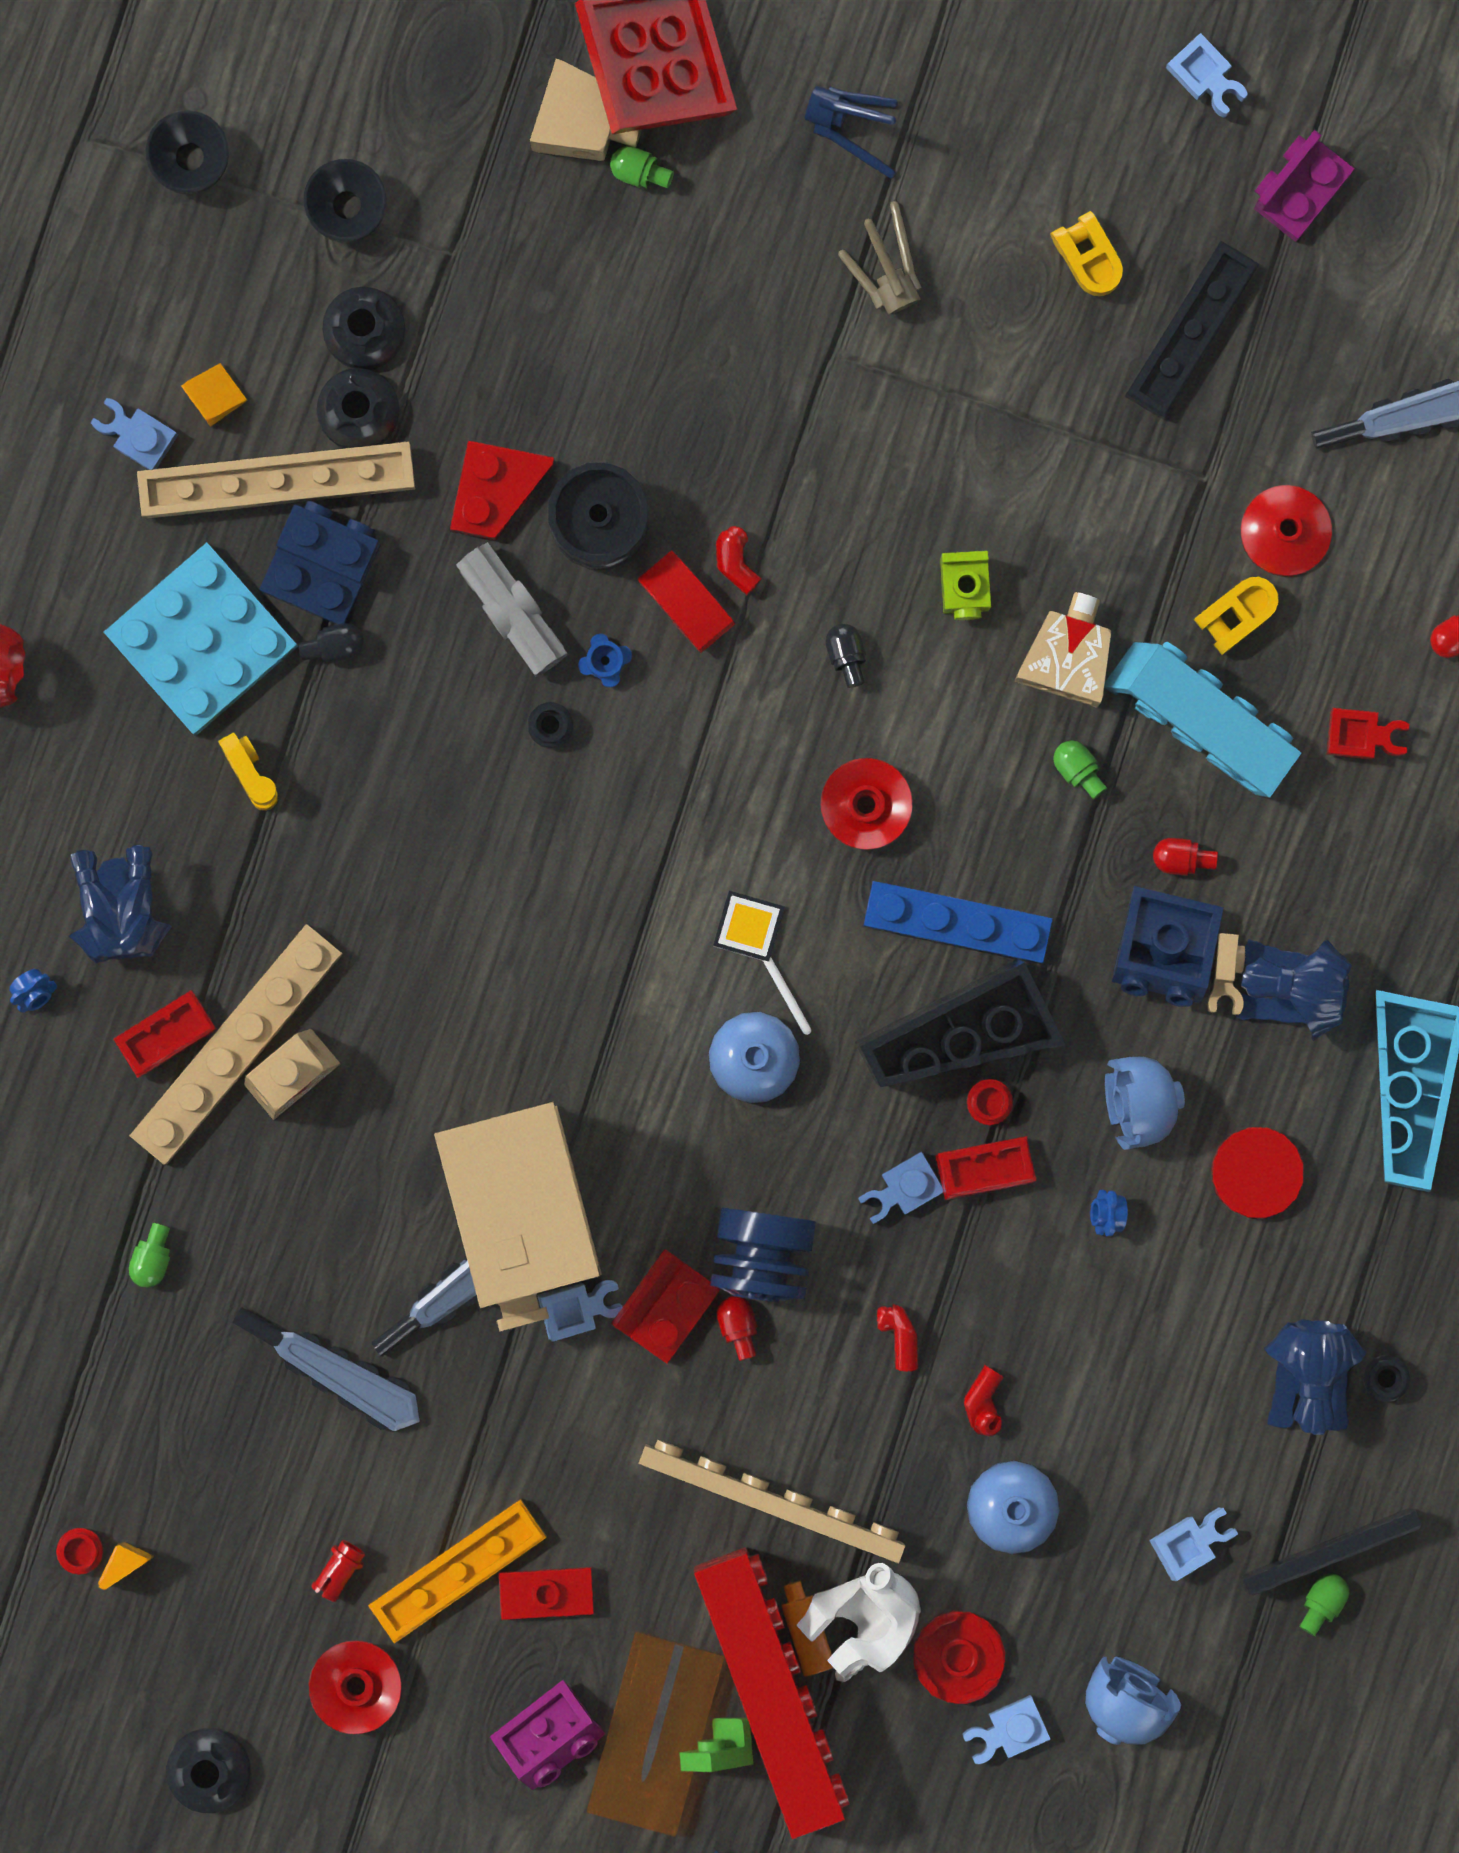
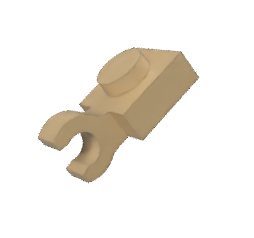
(1227, 961)

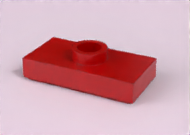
(165, 1034)
(985, 1168)
(546, 1593)

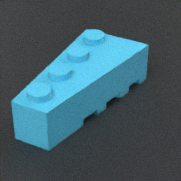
(1204, 715)
(1416, 1078)

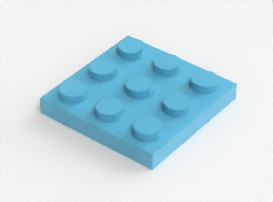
(200, 639)

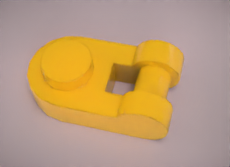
(1099, 268)
(1250, 601)
(241, 756)

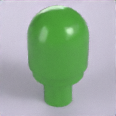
(639, 168)
(1078, 767)
(150, 1258)
(1324, 1602)

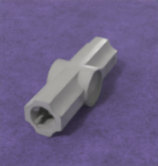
(511, 609)

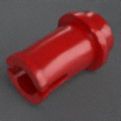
(338, 1570)

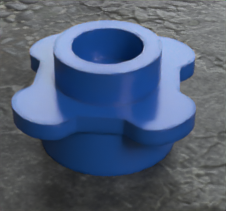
(592, 662)
(31, 990)
(1108, 1213)

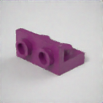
(1302, 186)
(547, 1736)

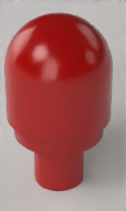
(1445, 638)
(1182, 857)
(738, 1325)

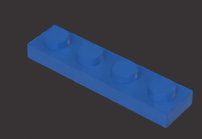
(957, 922)

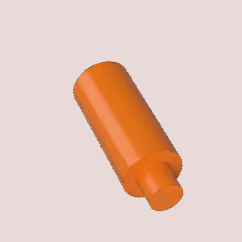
(811, 1655)

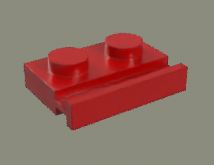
(665, 1306)

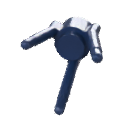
(830, 109)

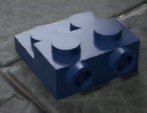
(320, 563)
(1167, 946)

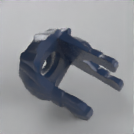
(117, 906)
(1301, 985)
(1315, 1364)

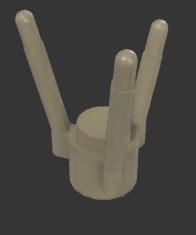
(896, 289)

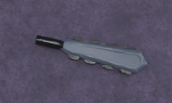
(1388, 419)
(434, 1305)
(357, 1385)

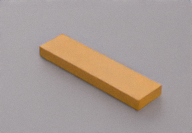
(457, 1571)

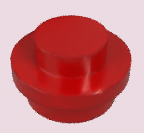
(989, 1102)
(79, 1551)

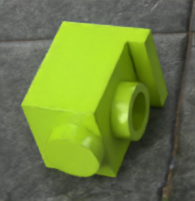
(960, 565)

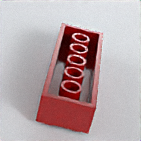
(769, 1693)

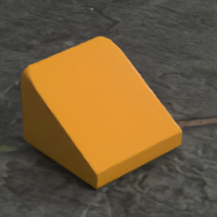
(214, 394)
(121, 1563)

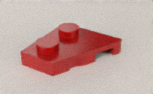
(494, 487)

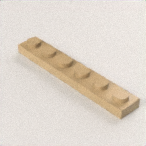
(276, 480)
(236, 1044)
(792, 1507)

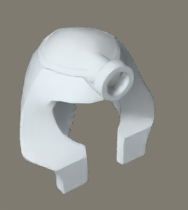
(883, 1610)

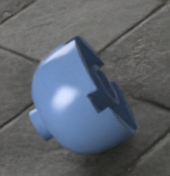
(754, 1057)
(1142, 1100)
(1013, 1507)
(1128, 1704)

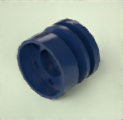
(763, 1254)

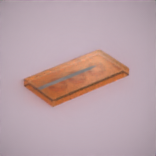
(655, 1717)

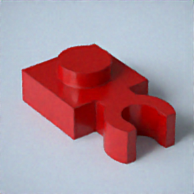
(1357, 734)

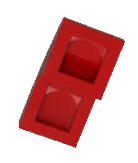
(686, 601)

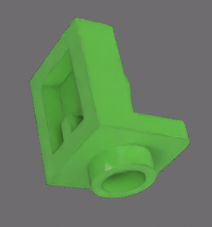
(727, 1750)

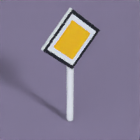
(750, 929)

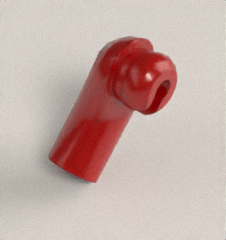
(730, 557)
(905, 1336)
(979, 1403)

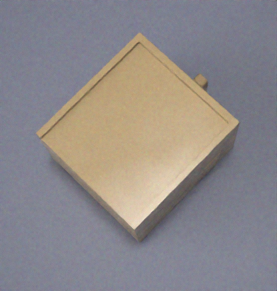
(518, 1210)

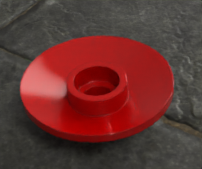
(1281, 553)
(866, 779)
(337, 1704)

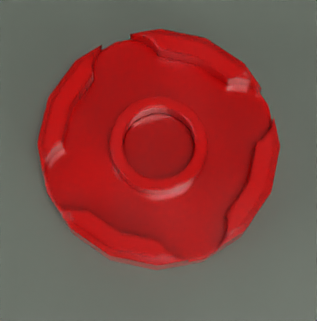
(1257, 1172)
(959, 1657)

